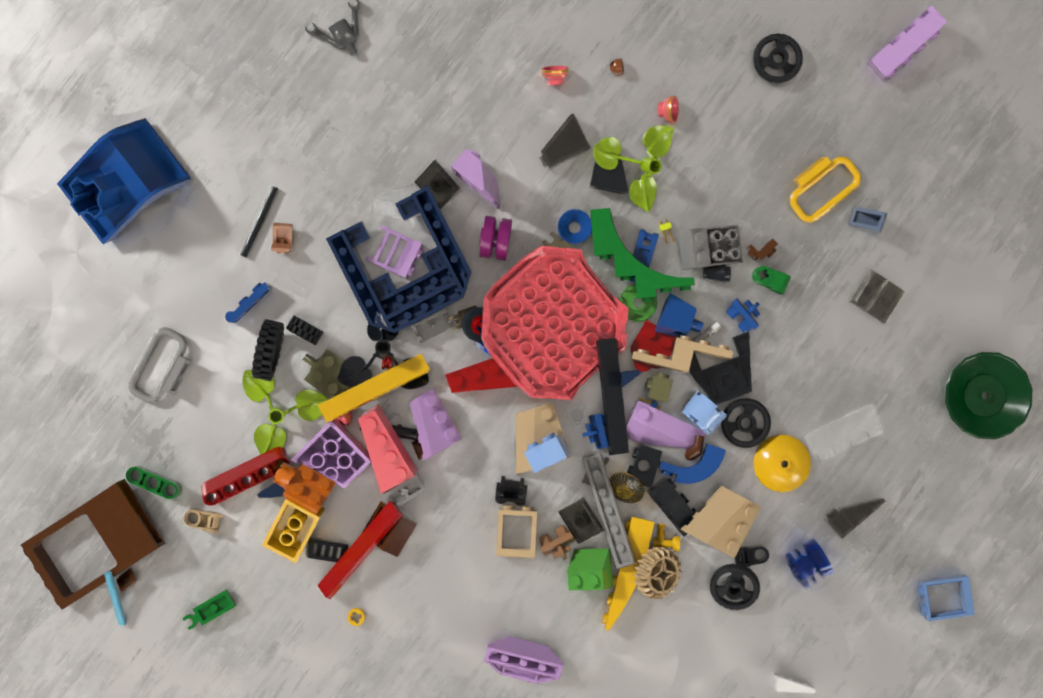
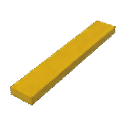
(373, 388)

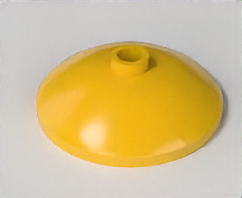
(769, 458)

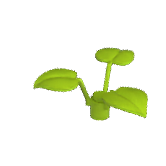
(658, 142)
(268, 436)

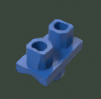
(749, 322)
(596, 431)

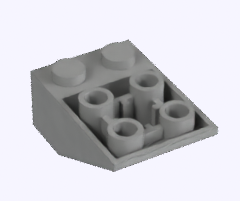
(710, 247)

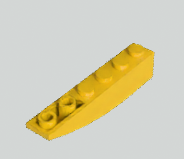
(639, 535)

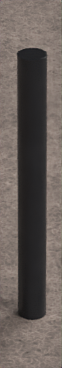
(258, 222)

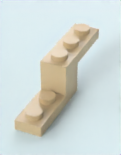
(682, 354)

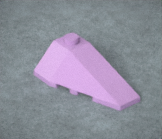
(655, 427)

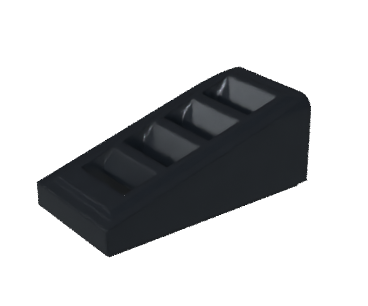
(310, 546)

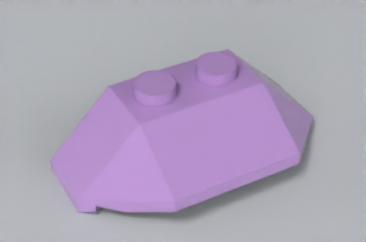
(523, 660)

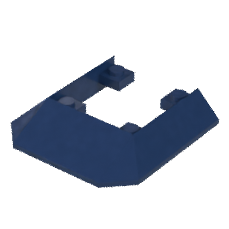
(401, 307)

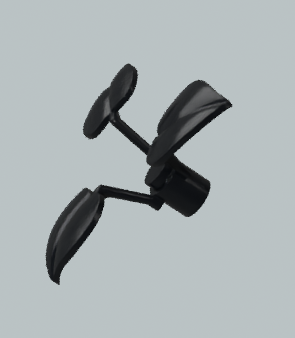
(356, 371)

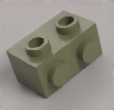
(658, 387)

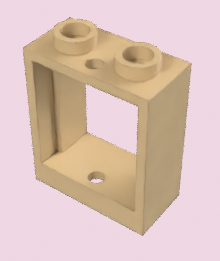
(512, 551)

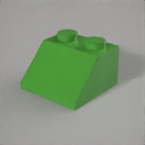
(590, 569)

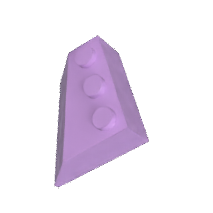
(477, 176)
(334, 454)

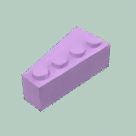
(906, 43)

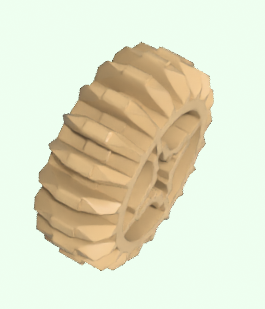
(657, 572)

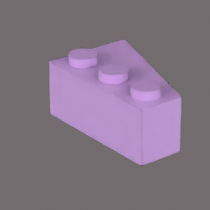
(433, 424)

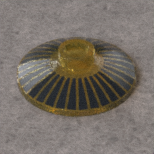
(627, 487)

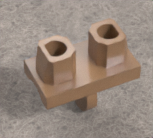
(549, 546)

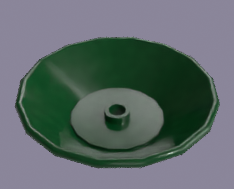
(1007, 399)

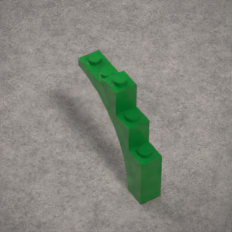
(607, 243)

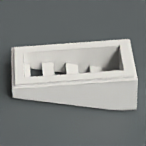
(788, 685)

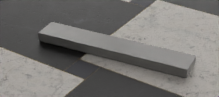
(608, 510)

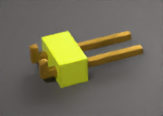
(667, 225)

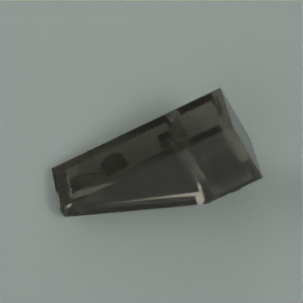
(848, 517)

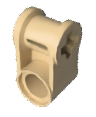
(204, 520)

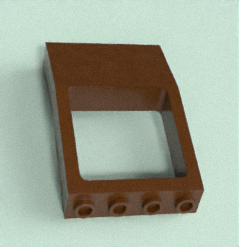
(120, 524)

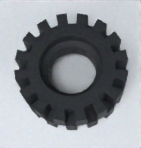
(304, 330)

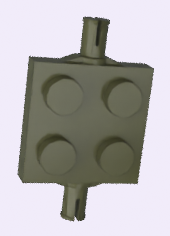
(324, 374)

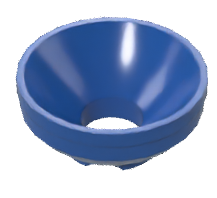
(582, 219)

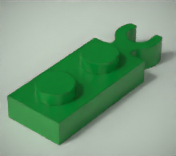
(211, 609)

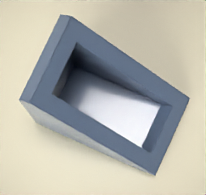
(868, 220)

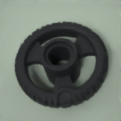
(761, 63)
(758, 435)
(736, 579)

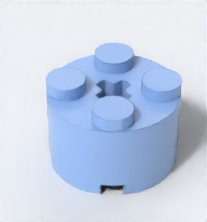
(703, 411)

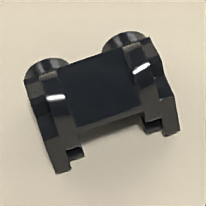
(511, 491)

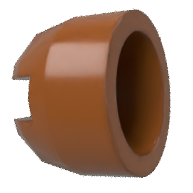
(616, 66)

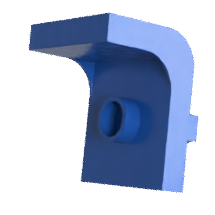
(121, 178)

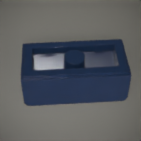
(628, 376)

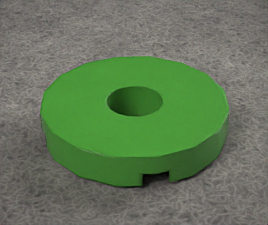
(636, 314)

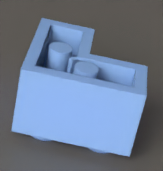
(546, 453)

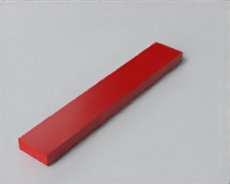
(360, 550)

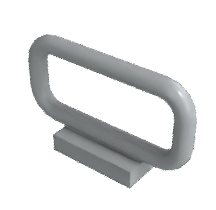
(174, 373)

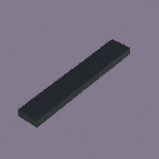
(612, 396)

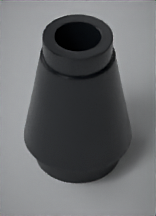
(717, 273)

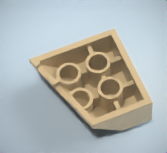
(532, 427)
(724, 521)

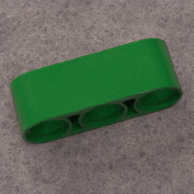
(144, 482)

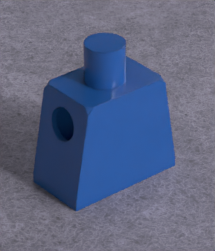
(677, 318)

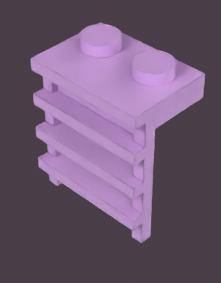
(405, 264)

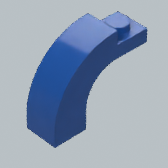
(704, 468)

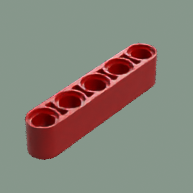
(243, 476)

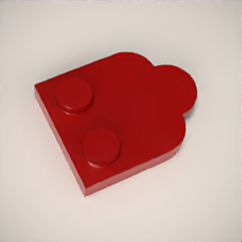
(653, 342)

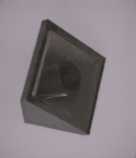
(440, 183)
(581, 520)

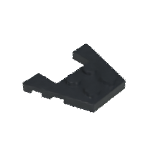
(728, 378)

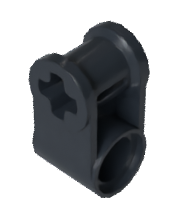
(748, 555)

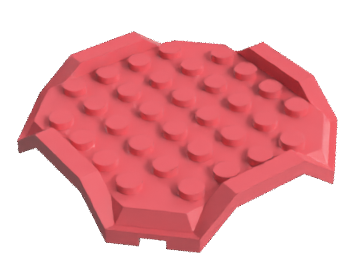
(547, 320)

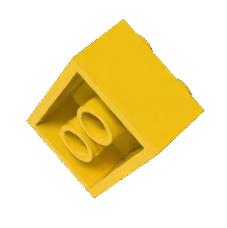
(291, 530)

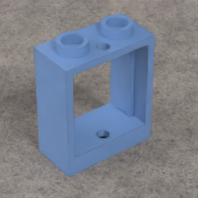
(965, 598)

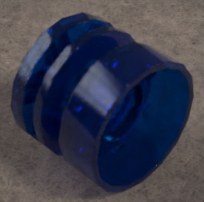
(809, 563)

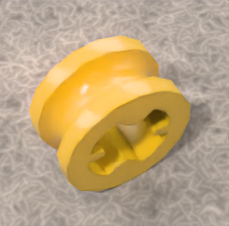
(353, 622)

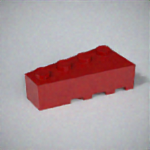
(479, 377)

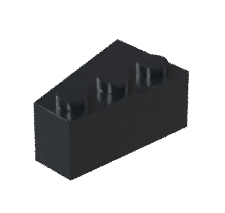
(672, 503)

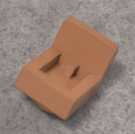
(282, 237)

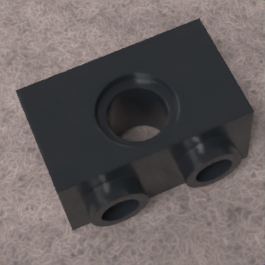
(652, 456)

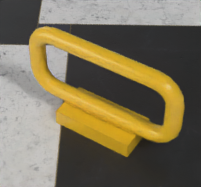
(813, 175)

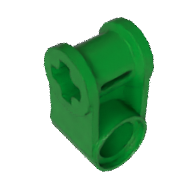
(774, 280)

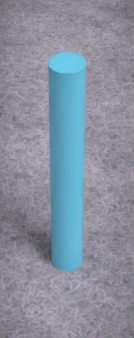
(115, 598)

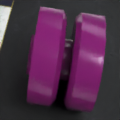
(491, 237)

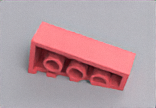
(386, 451)

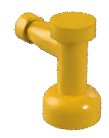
(660, 541)

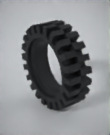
(267, 350)

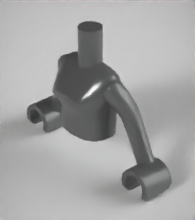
(341, 32)

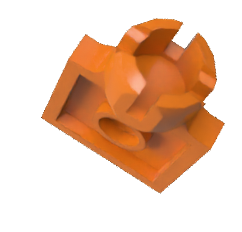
(304, 486)

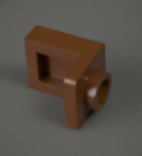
(768, 250)

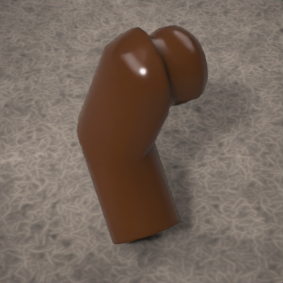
(696, 449)

